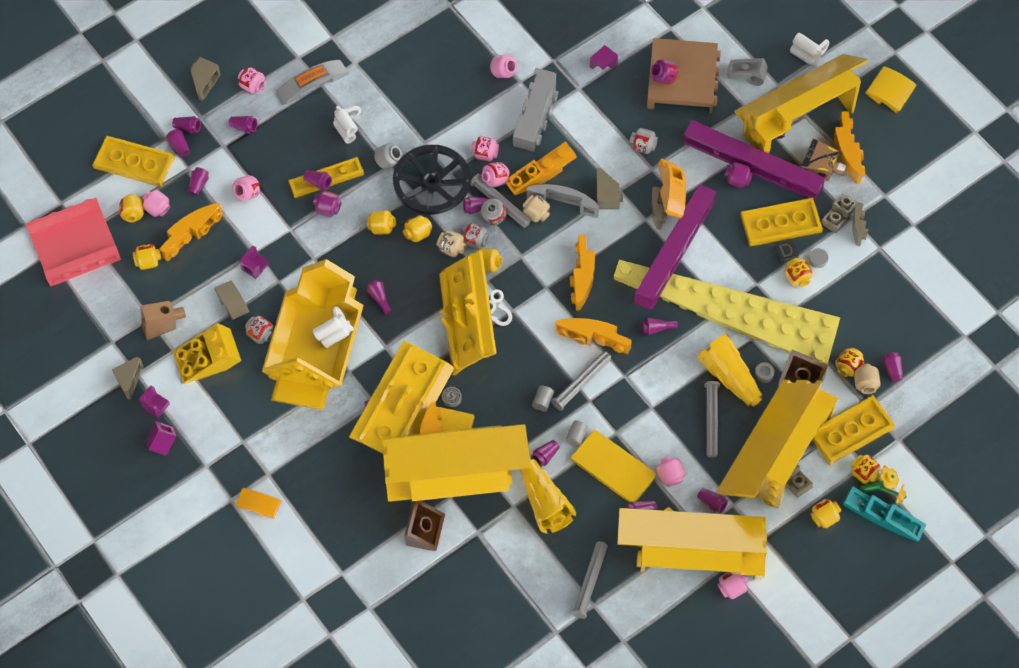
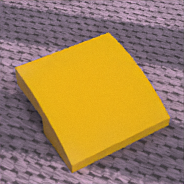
(890, 88)

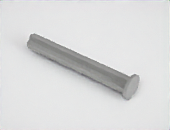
(491, 193)
(564, 397)
(712, 418)
(589, 580)

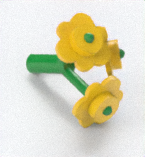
(889, 479)

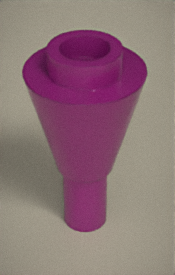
(377, 292)
(652, 326)

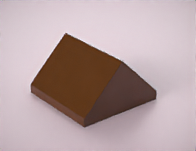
(803, 368)
(424, 526)

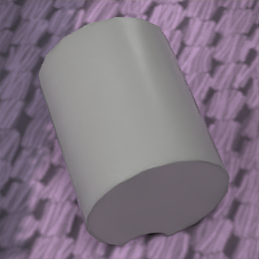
(542, 398)
(576, 433)

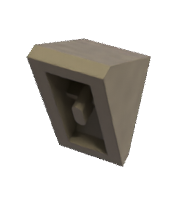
(128, 375)

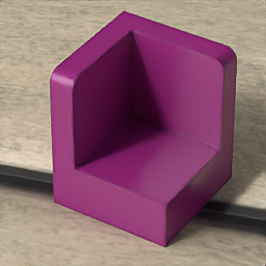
(603, 58)
(253, 263)
(153, 402)
(161, 438)

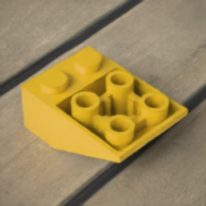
(207, 354)

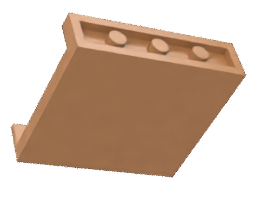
(695, 76)

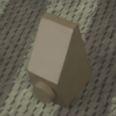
(204, 76)
(607, 191)

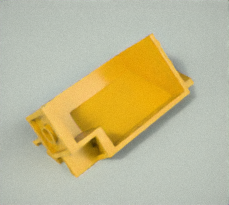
(773, 112)
(295, 356)
(778, 441)
(454, 462)
(696, 540)

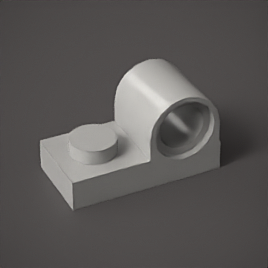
(752, 69)

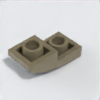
(657, 208)
(839, 213)
(859, 224)
(232, 300)
(798, 483)

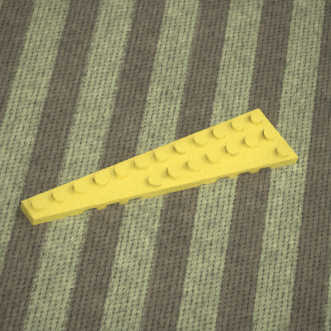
(748, 314)

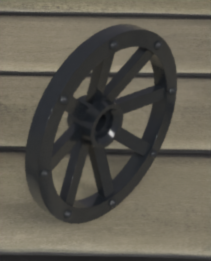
(431, 177)

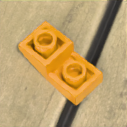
(258, 502)

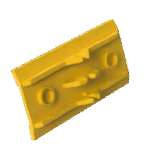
(467, 312)
(402, 396)

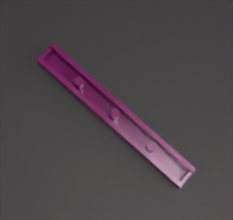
(760, 162)
(674, 248)

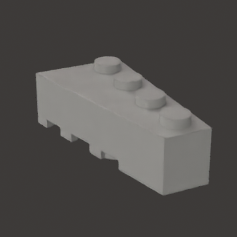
(535, 110)

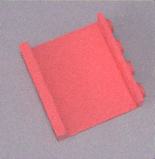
(73, 241)

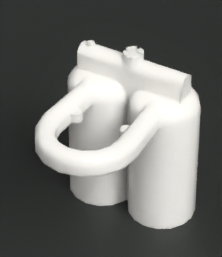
(808, 50)
(345, 124)
(494, 300)
(333, 329)

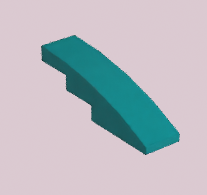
(884, 515)

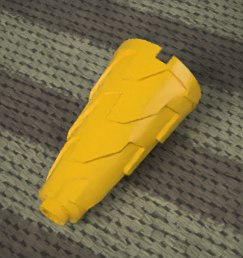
(725, 363)
(547, 501)

